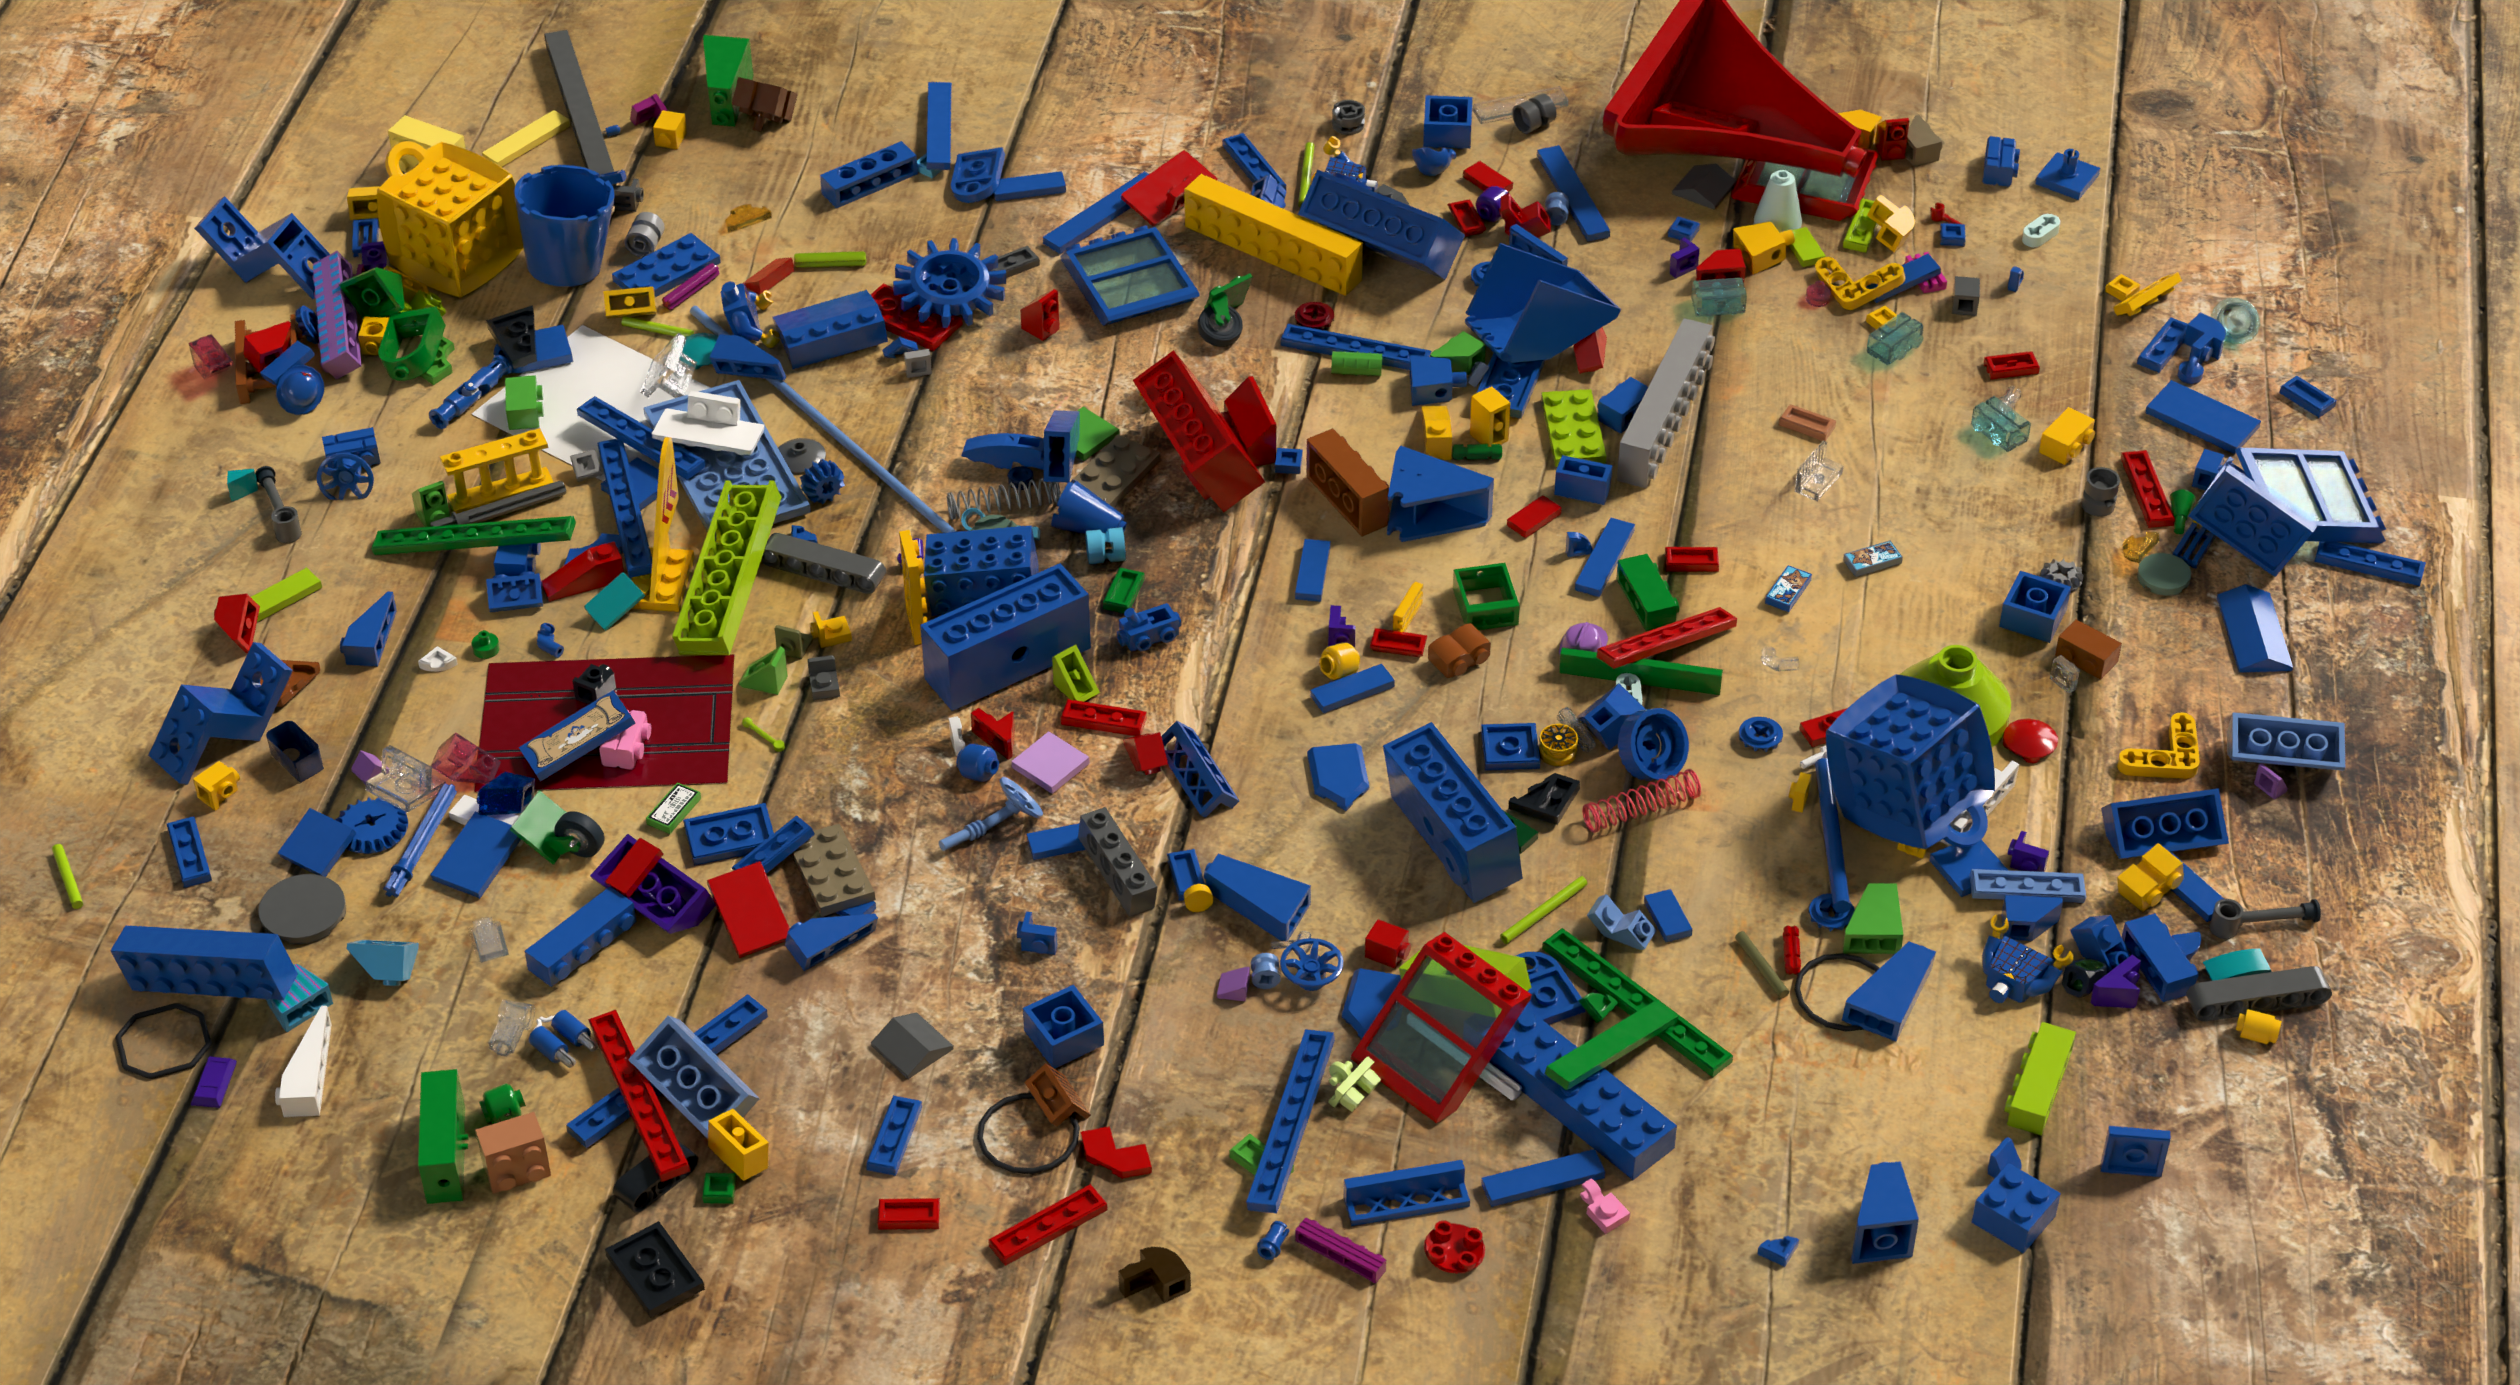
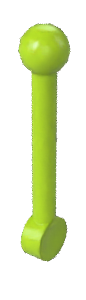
(778, 745)

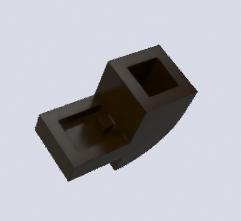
(1158, 1269)

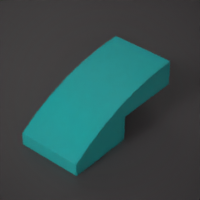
(2237, 964)

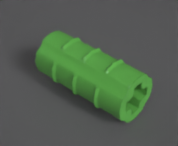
(1356, 363)

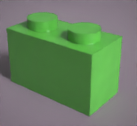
(523, 402)

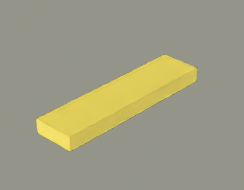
(527, 138)

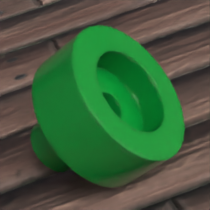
(485, 645)

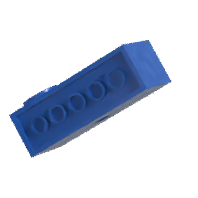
(1382, 223)
(1004, 636)
(1453, 812)

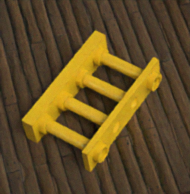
(489, 453)

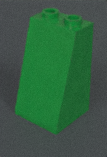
(725, 61)

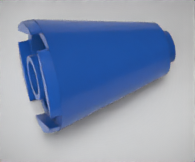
(1085, 511)

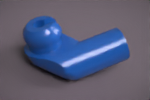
(546, 641)

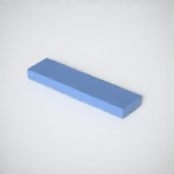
(1998, 883)

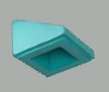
(241, 483)

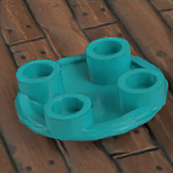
(699, 348)

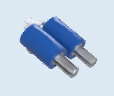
(568, 1027)

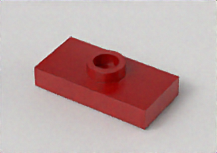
(1815, 729)

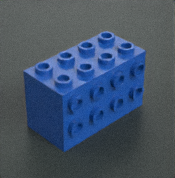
(975, 564)

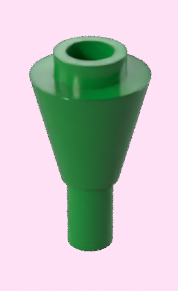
(2181, 504)

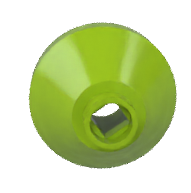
(1961, 671)

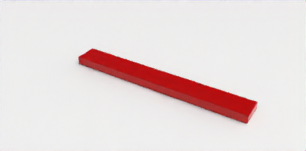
(639, 1097)

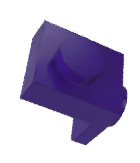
(2027, 857)

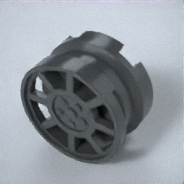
(1348, 115)

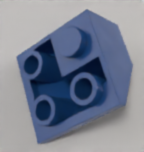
(1608, 715)

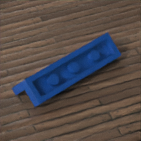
(1204, 765)
(1404, 1187)

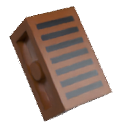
(1055, 1095)

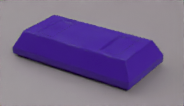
(214, 1082)

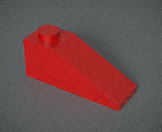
(586, 572)

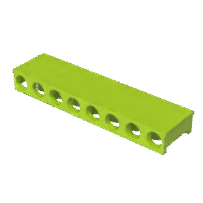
(728, 570)

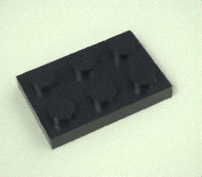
(654, 1269)

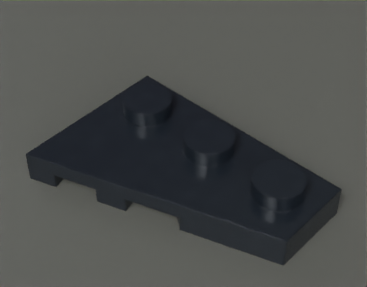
(516, 336)

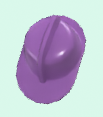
(1584, 637)

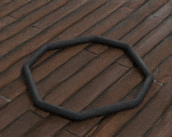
(170, 1070)

